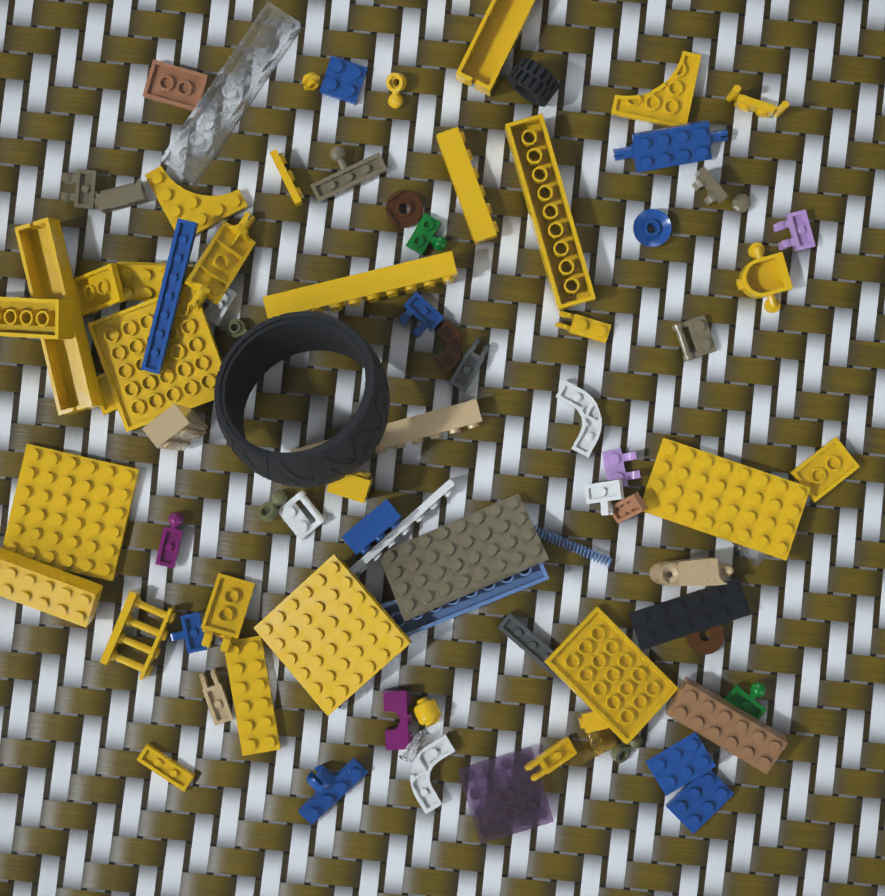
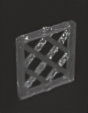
(416, 741)

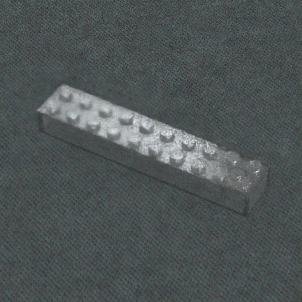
(231, 93)

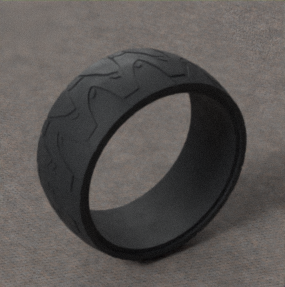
(273, 342)

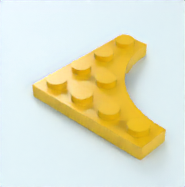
(666, 104)
(191, 206)

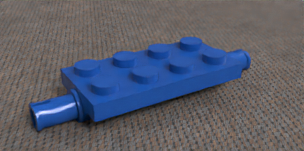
(671, 146)

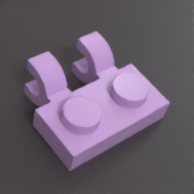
(799, 229)
(615, 467)

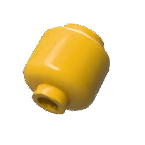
(427, 712)

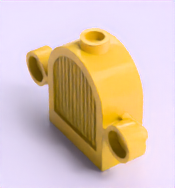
(764, 277)

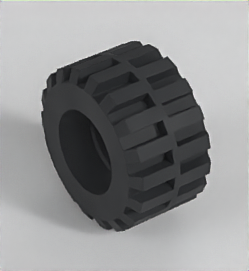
(533, 81)

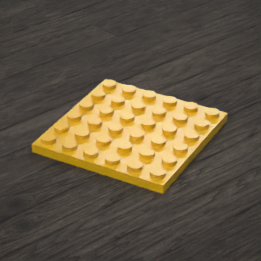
(188, 367)
(71, 511)
(332, 634)

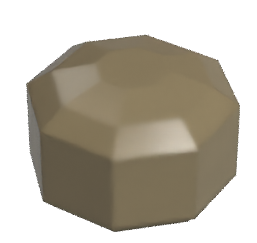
(741, 203)

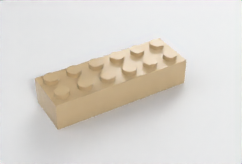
(176, 428)

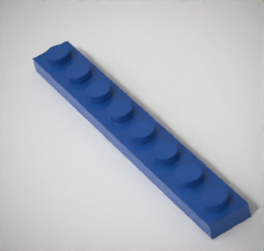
(169, 296)

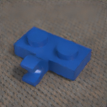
(191, 632)

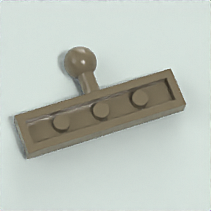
(348, 176)

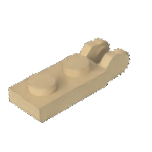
(216, 699)

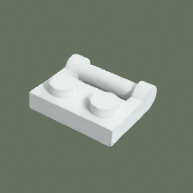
(297, 519)

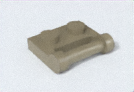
(700, 337)

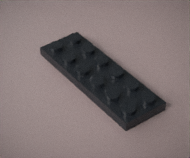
(689, 614)

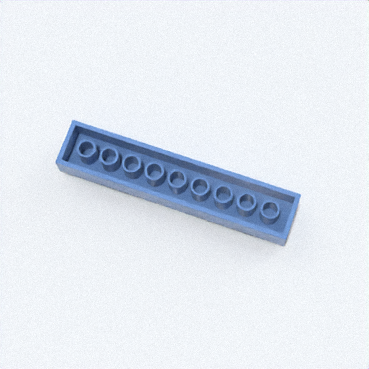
(468, 602)

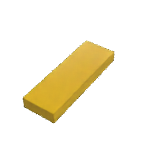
(166, 767)

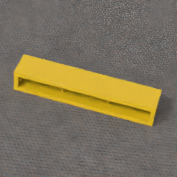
(466, 185)

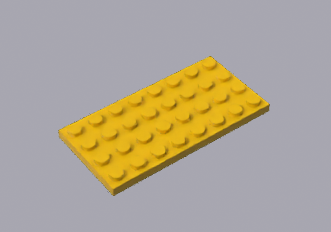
(725, 499)

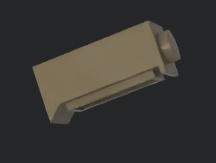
(121, 197)

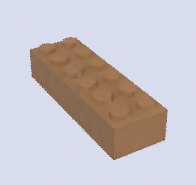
(726, 725)

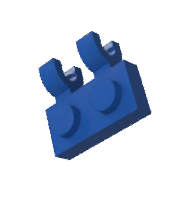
(423, 312)

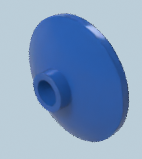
(659, 221)

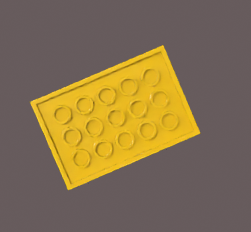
(611, 675)

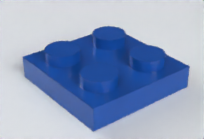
(343, 80)

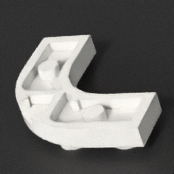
(589, 415)
(421, 771)

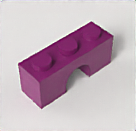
(396, 701)

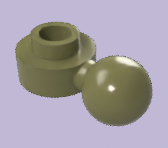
(242, 329)
(269, 510)
(623, 751)

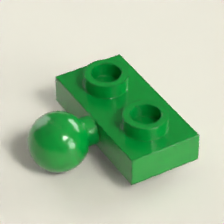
(425, 234)
(747, 701)

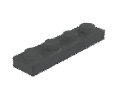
(526, 640)

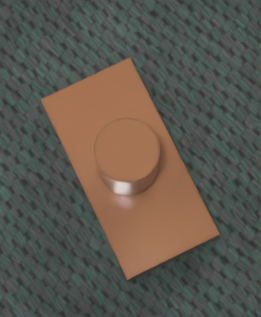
(628, 507)

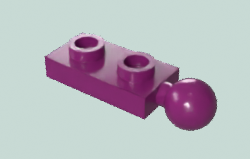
(170, 541)

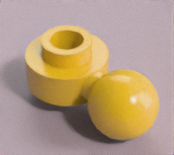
(395, 99)

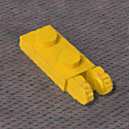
(585, 327)
(552, 758)

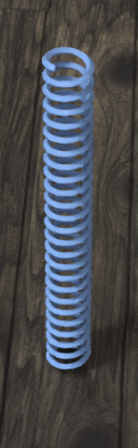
(574, 547)

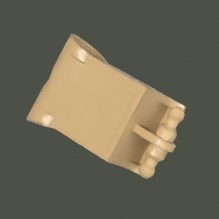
(691, 572)

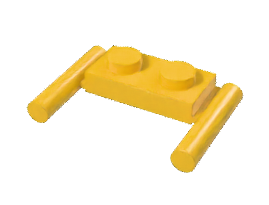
(760, 107)

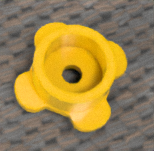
(311, 81)

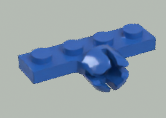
(330, 788)

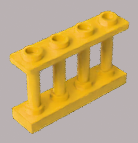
(119, 637)

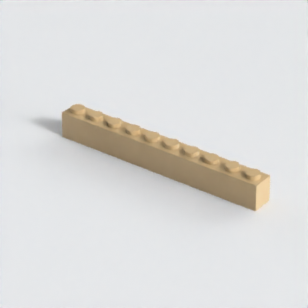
(425, 425)

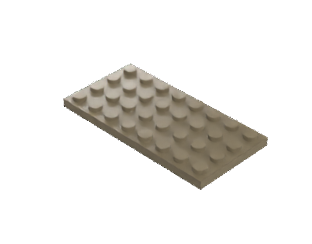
(462, 557)

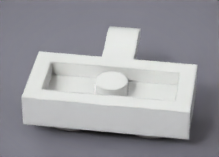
(604, 494)

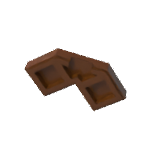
(453, 353)

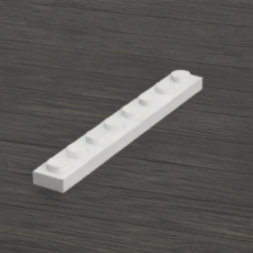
(389, 540)

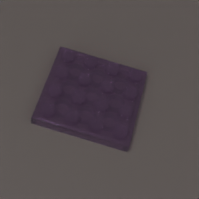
(504, 796)

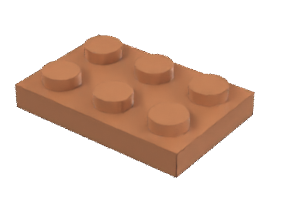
(175, 85)

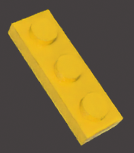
(287, 177)

